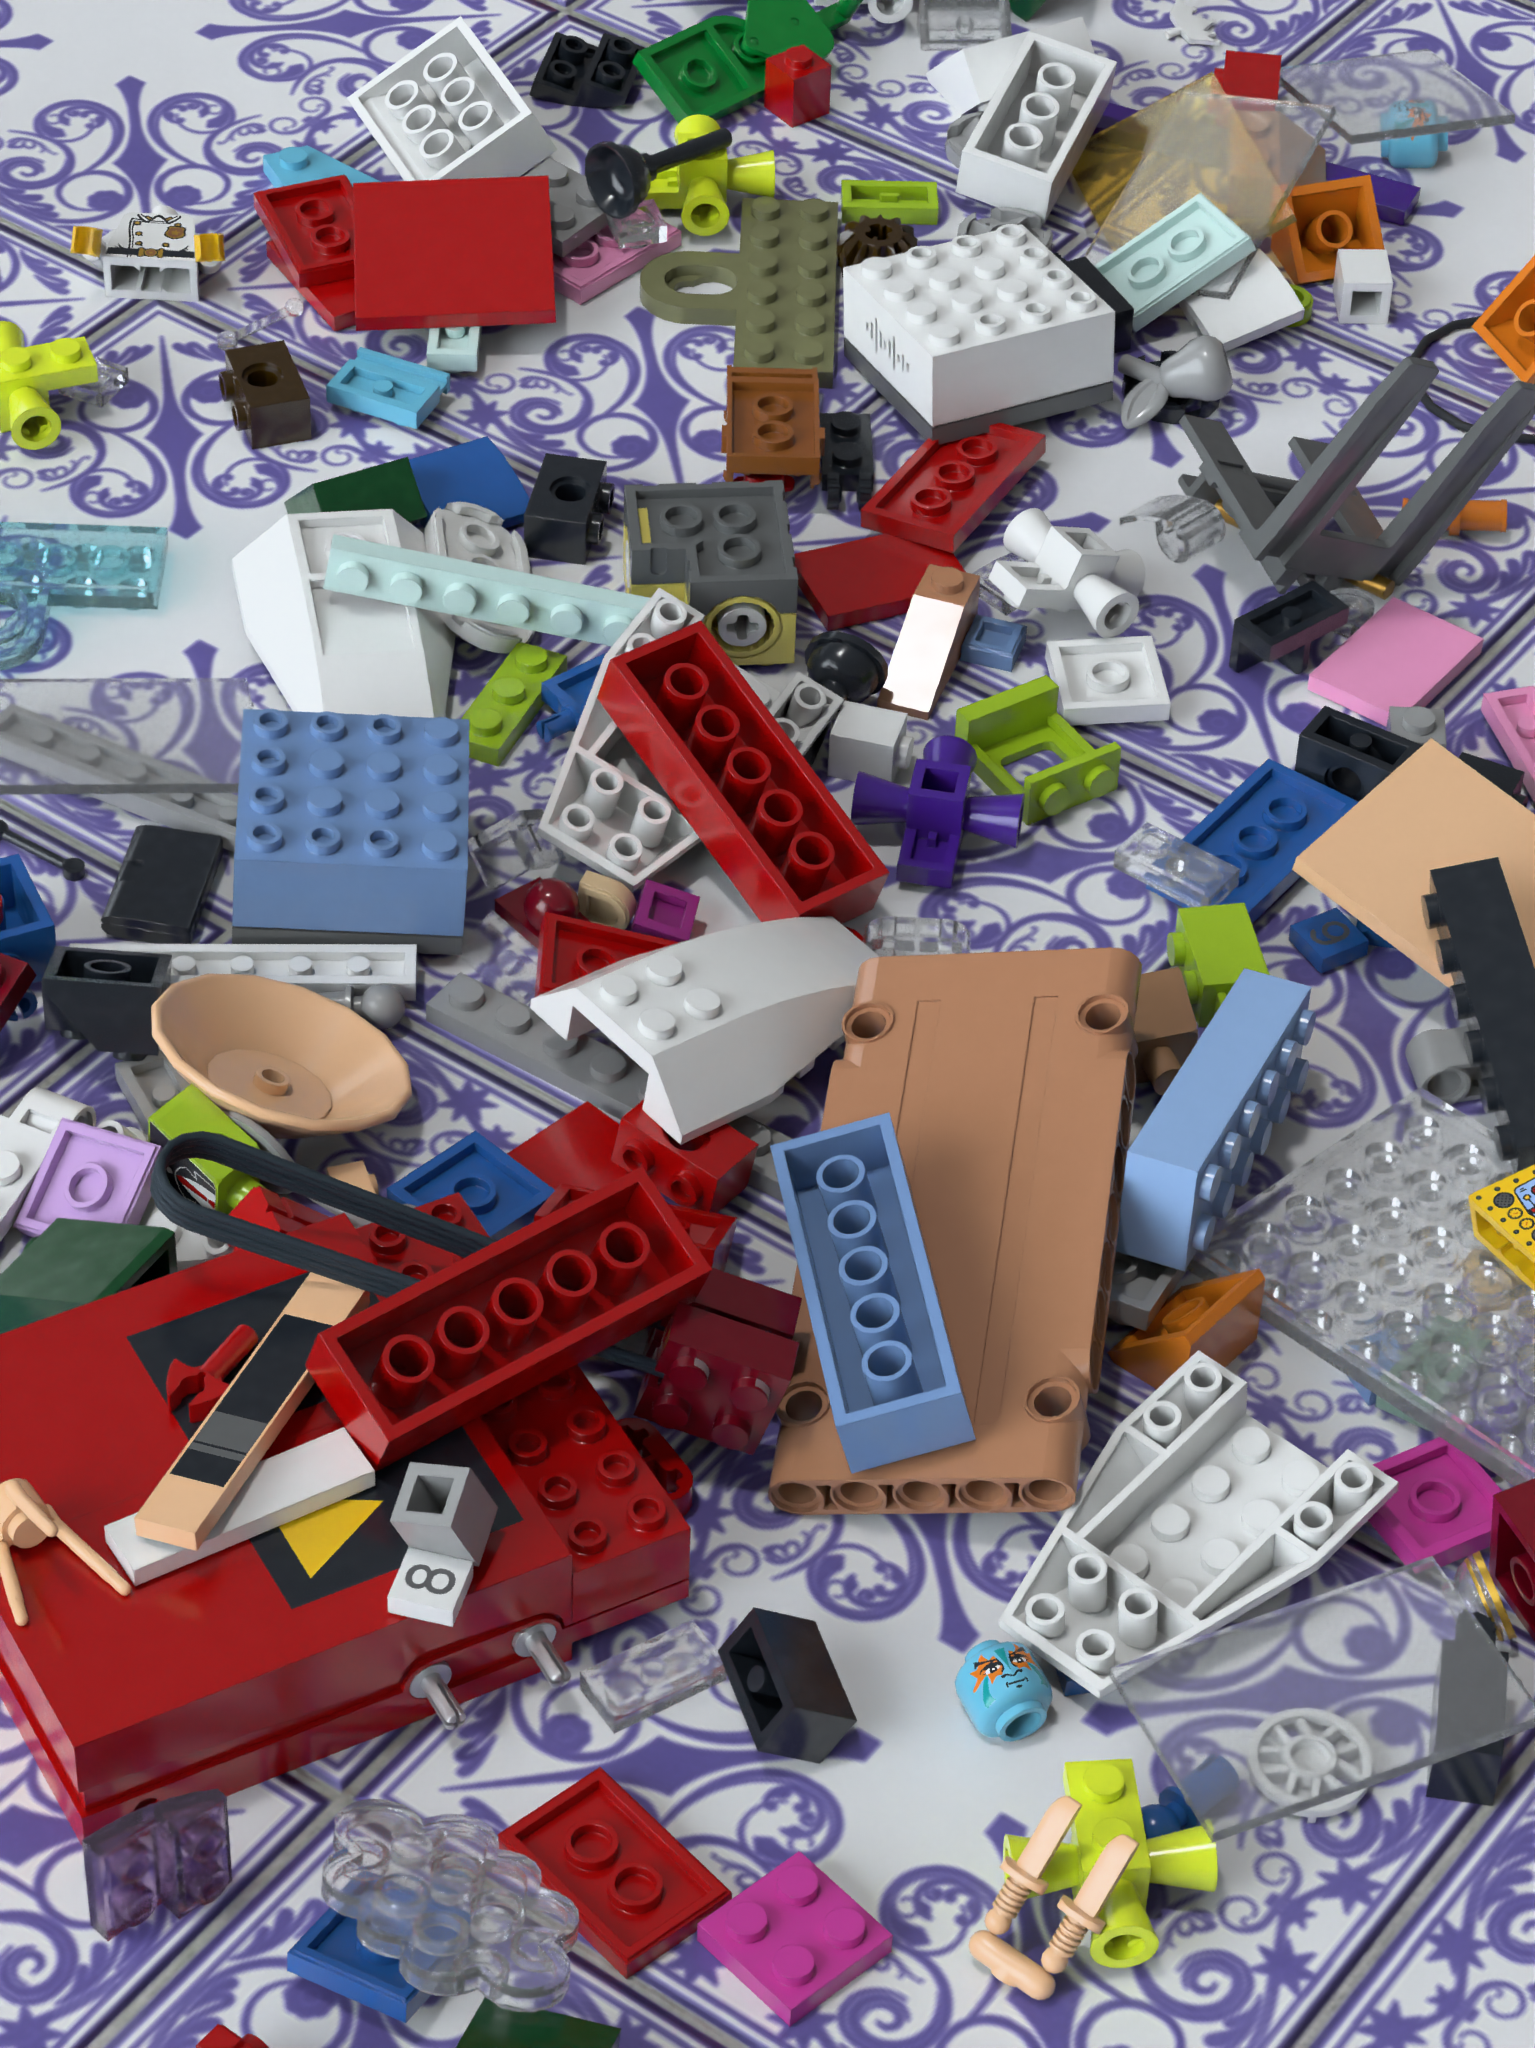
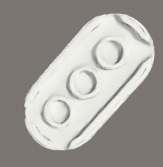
(477, 536)

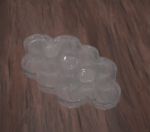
(450, 1905)

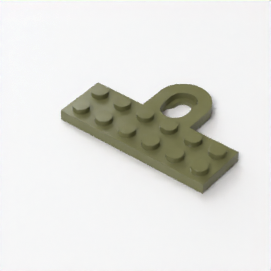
(778, 284)

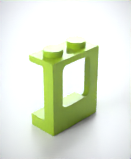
(1027, 722)

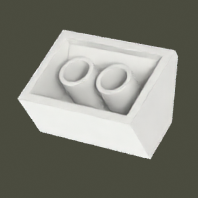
(975, 72)

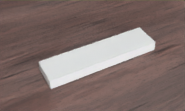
(271, 1496)

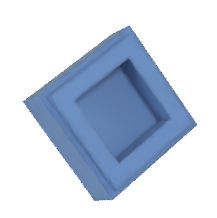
(993, 643)

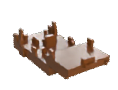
(772, 423)

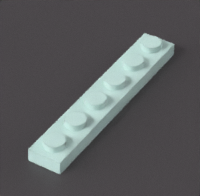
(479, 591)

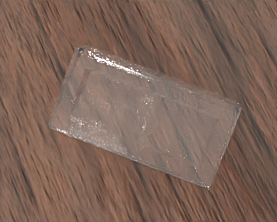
(961, 23)
(502, 958)

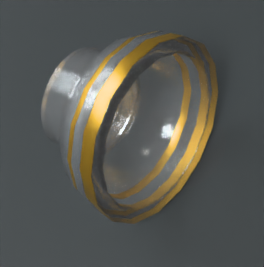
(1480, 1594)

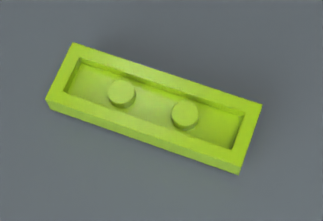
(510, 701)

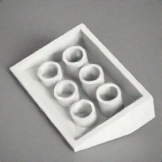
(451, 113)

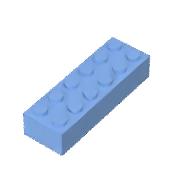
(1215, 1120)

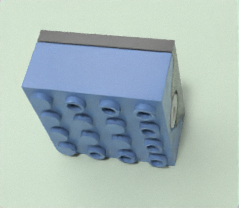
(351, 830)

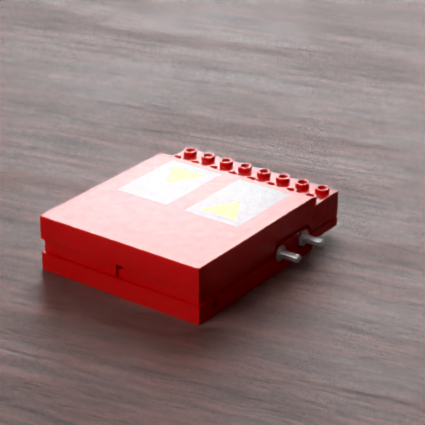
(289, 1634)

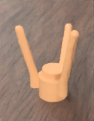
(26, 1523)

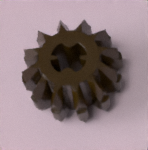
(873, 239)

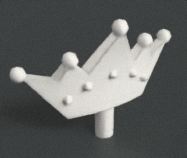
(1191, 27)

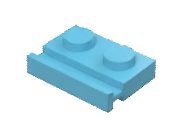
(388, 388)

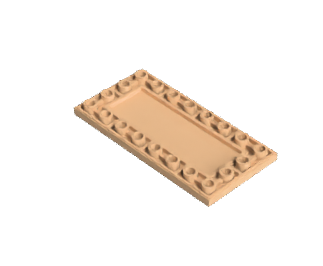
(1415, 821)

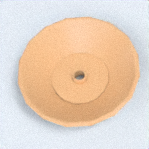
(280, 1055)

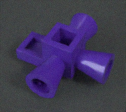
(937, 811)

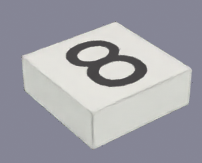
(430, 1586)

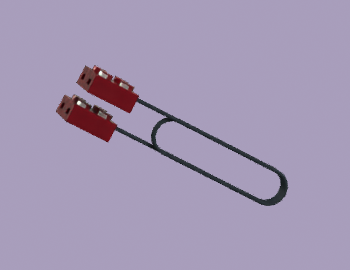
(706, 1366)

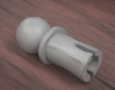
(379, 1005)

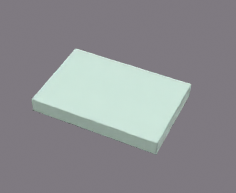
(1175, 258)

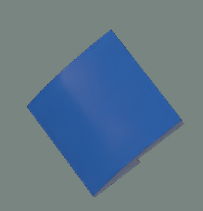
(470, 474)

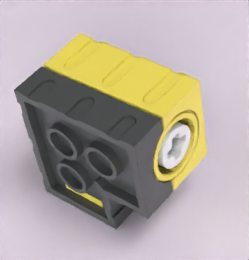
(722, 554)

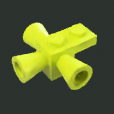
(703, 183)
(28, 377)
(1108, 1810)

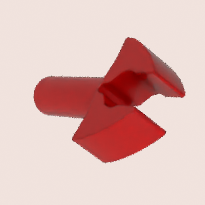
(209, 1376)

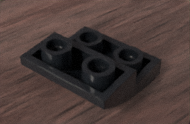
(586, 74)

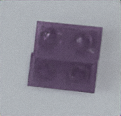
(155, 1856)

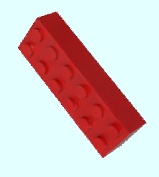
(740, 780)
(506, 1318)

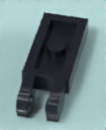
(847, 457)

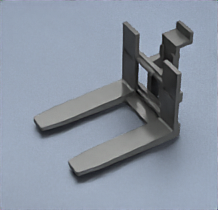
(1286, 517)

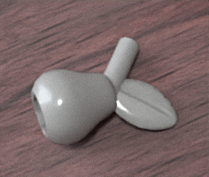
(1194, 372)

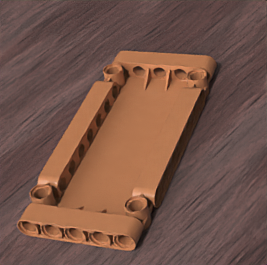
(1015, 1142)

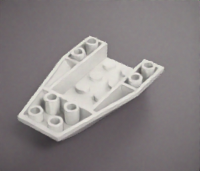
(337, 646)
(606, 798)
(1184, 1529)

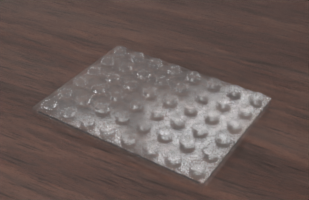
(1385, 1281)

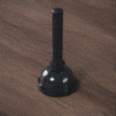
(622, 176)
(846, 668)

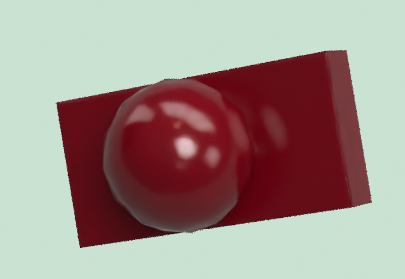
(527, 904)

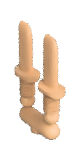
(1082, 1912)

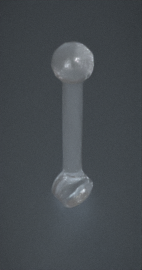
(228, 339)

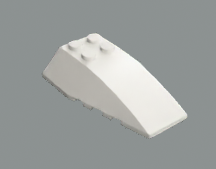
(719, 1015)

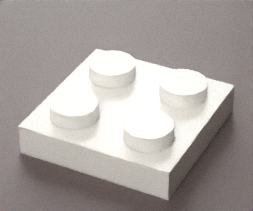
(1108, 680)

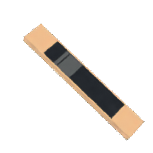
(245, 1418)

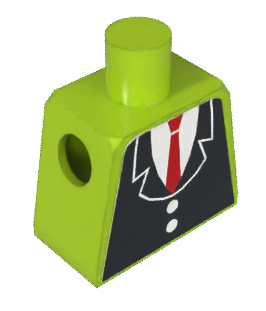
(195, 1178)

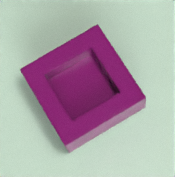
(665, 912)

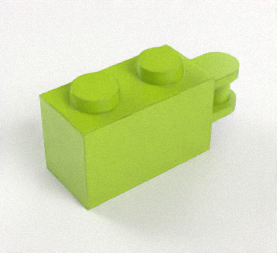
(1211, 952)

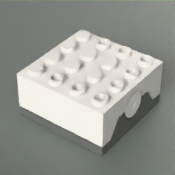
(978, 333)

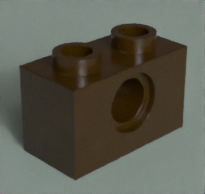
(266, 395)

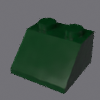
(373, 488)

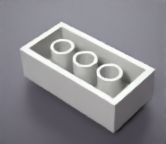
(1036, 126)

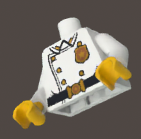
(151, 255)

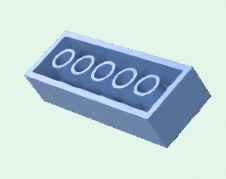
(871, 1294)

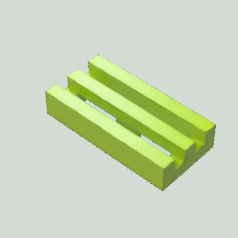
(909, 200)

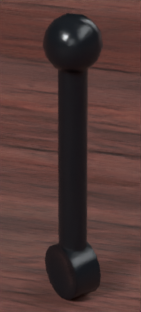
(72, 868)

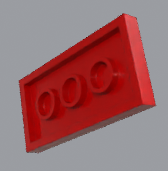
(952, 486)

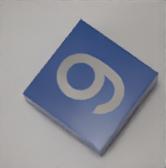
(1328, 940)

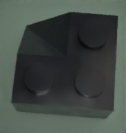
(105, 998)

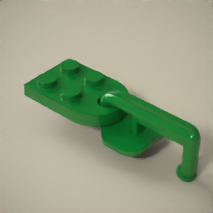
(723, 59)

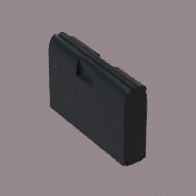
(162, 885)

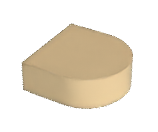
(606, 900)

